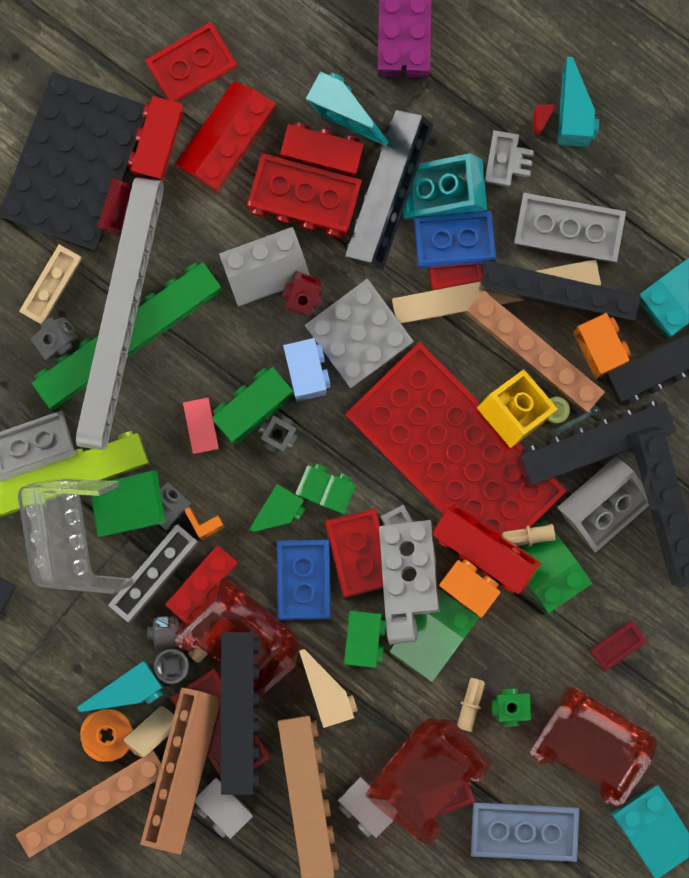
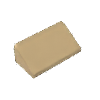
(150, 732)

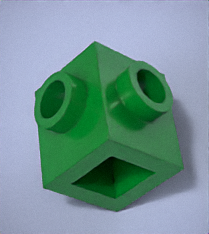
(522, 707)

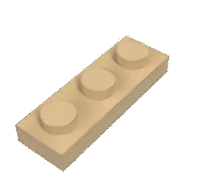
(50, 284)

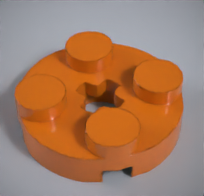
(92, 737)

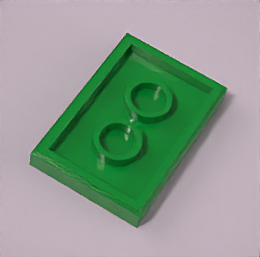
(130, 506)

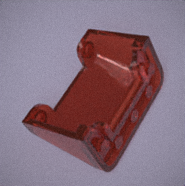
(232, 610)
(596, 745)
(427, 776)

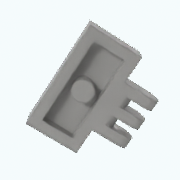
(506, 159)

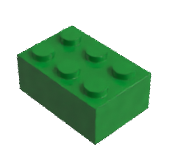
(252, 405)

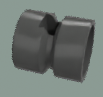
(172, 666)

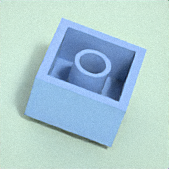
(305, 369)

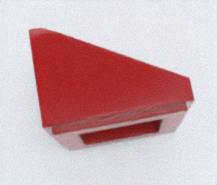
(540, 117)

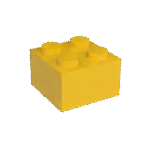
(517, 408)

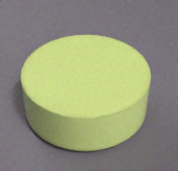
(562, 412)

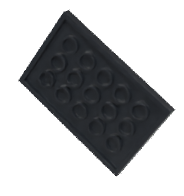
(69, 160)

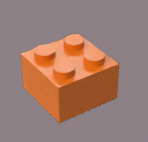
(601, 345)
(469, 588)

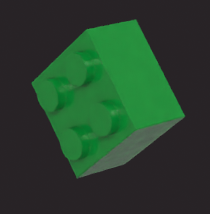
(363, 639)

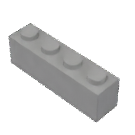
(153, 573)

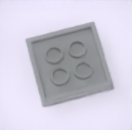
(359, 333)

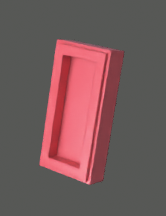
(200, 425)

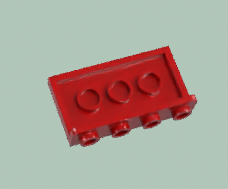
(303, 195)

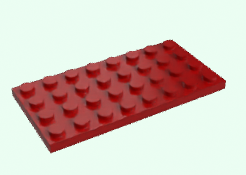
(447, 447)

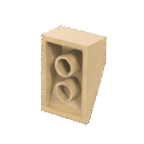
(330, 697)

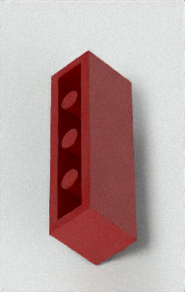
(486, 549)

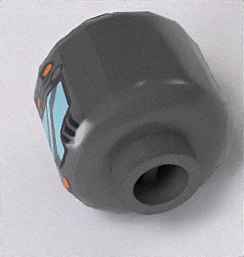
(163, 632)

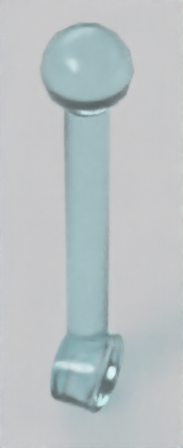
(595, 411)

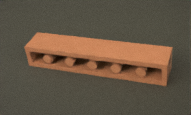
(534, 352)
(181, 771)
(90, 804)

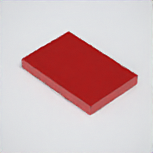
(191, 63)
(357, 552)

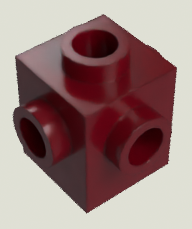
(302, 294)

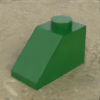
(279, 510)

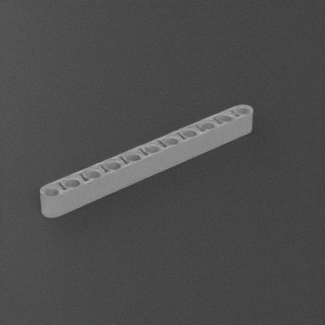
(119, 314)

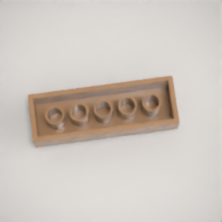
(306, 797)

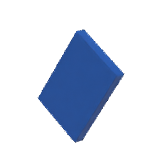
(454, 239)
(303, 579)

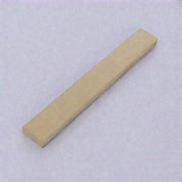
(460, 298)

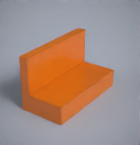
(207, 528)

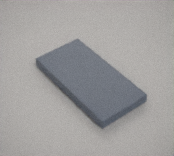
(525, 831)

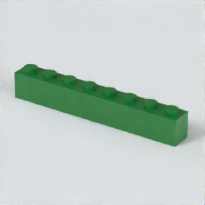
(152, 319)

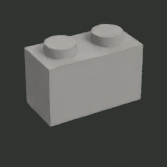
(356, 803)
(224, 810)

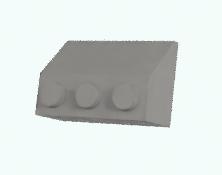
(263, 266)
(605, 504)

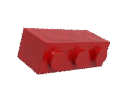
(156, 138)
(322, 149)
(210, 571)

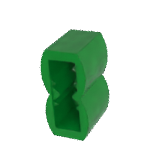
(326, 489)

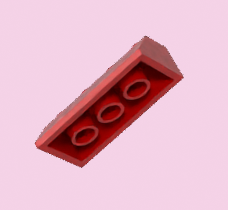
(226, 136)

